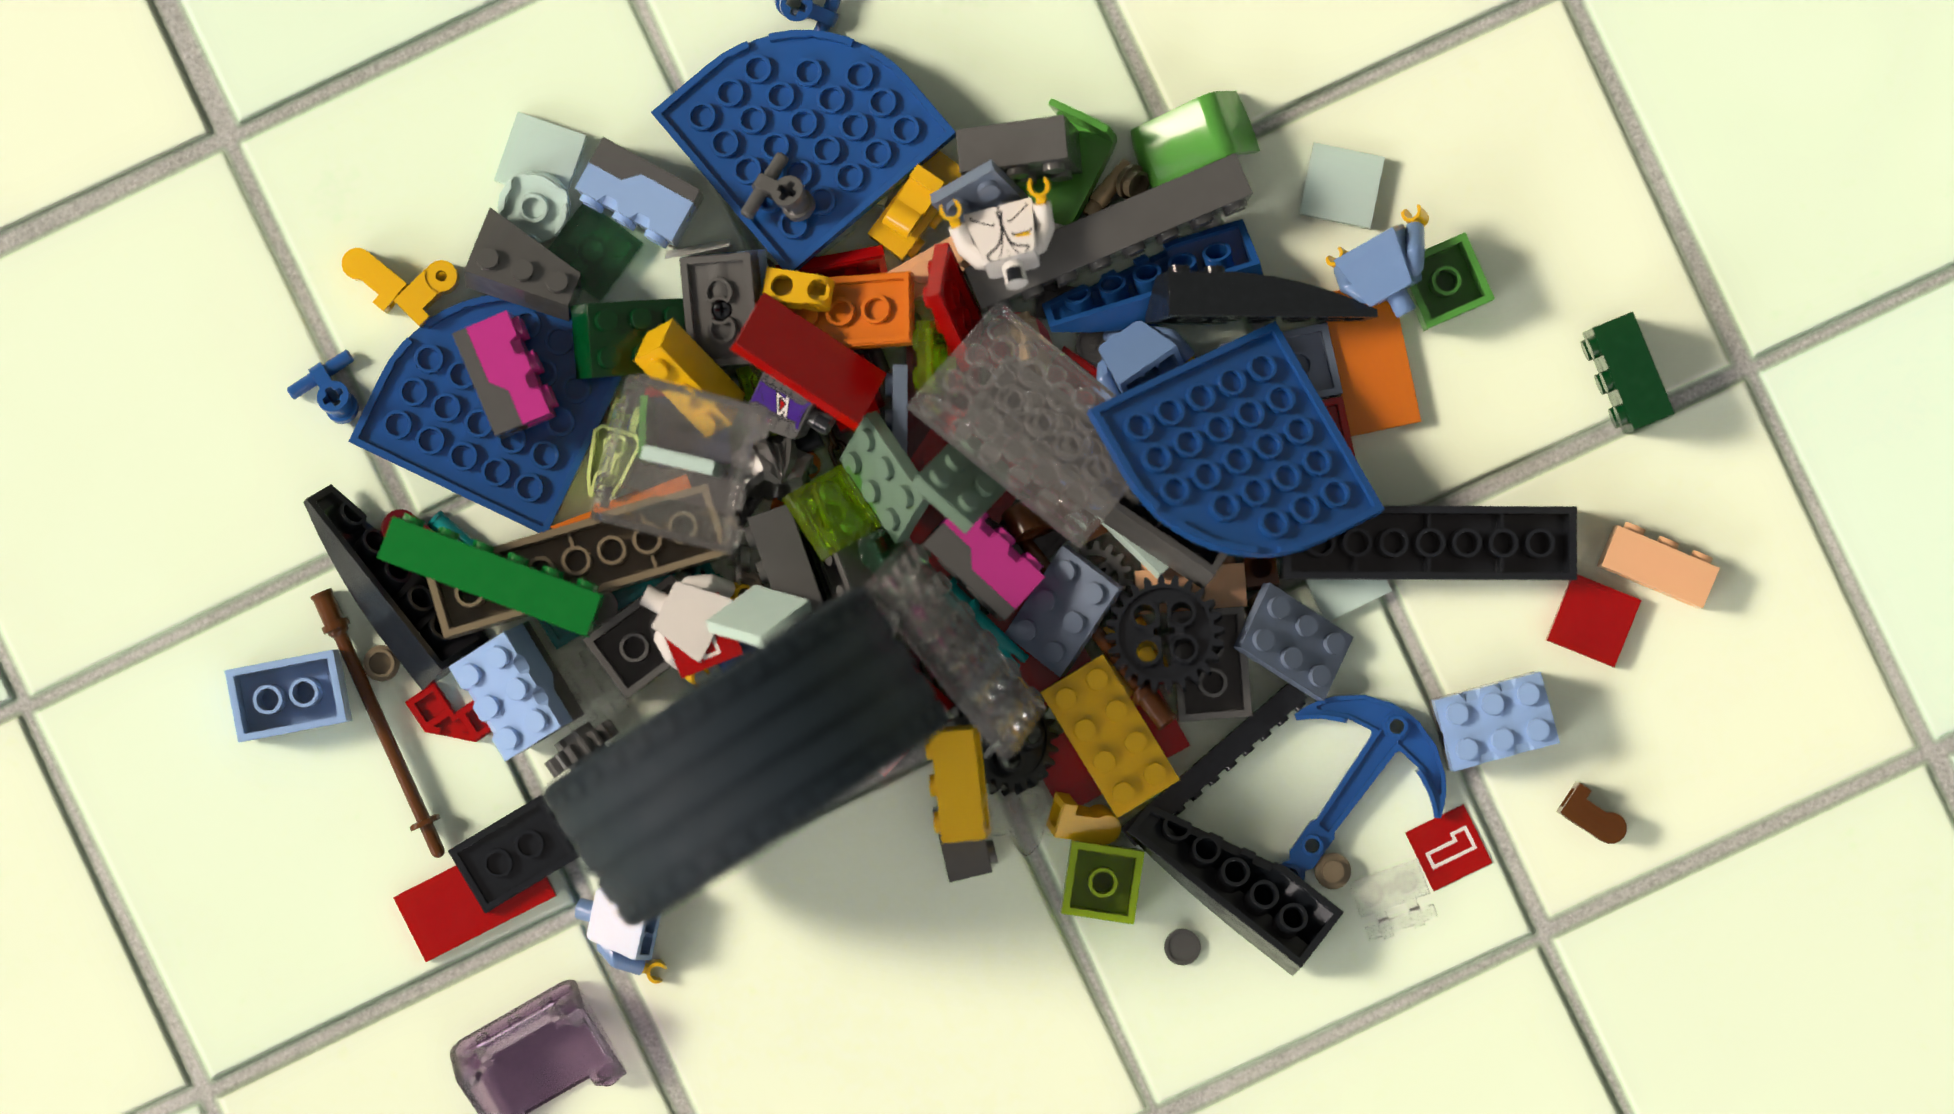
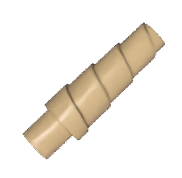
(1103, 193)

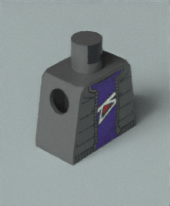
(789, 412)

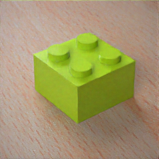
(1102, 881)

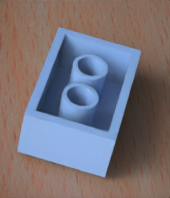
(288, 695)

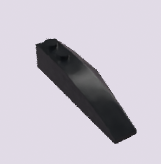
(1228, 296)
(390, 597)
(1247, 892)

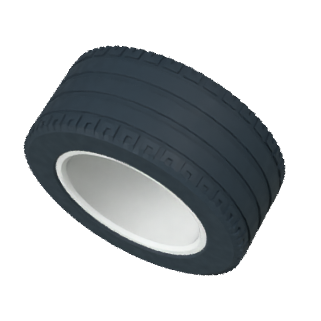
(746, 757)

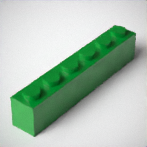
(491, 576)

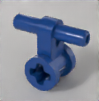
(824, 15)
(330, 390)

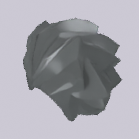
(778, 470)

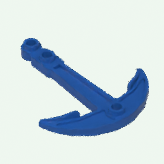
(1368, 764)

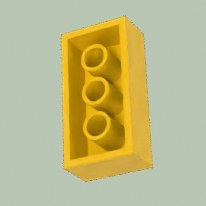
(1110, 735)

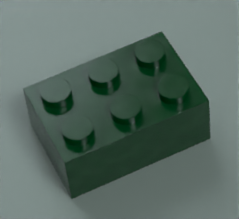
(612, 332)
(1626, 373)

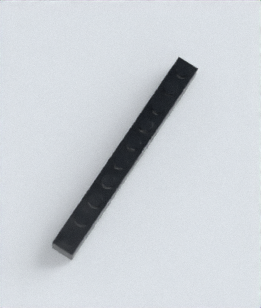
(1224, 753)

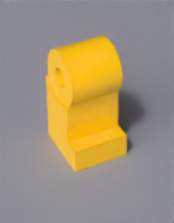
(912, 202)
(368, 269)
(426, 289)
(799, 289)
(1082, 823)

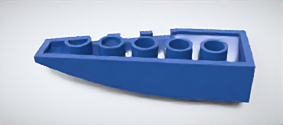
(1125, 295)

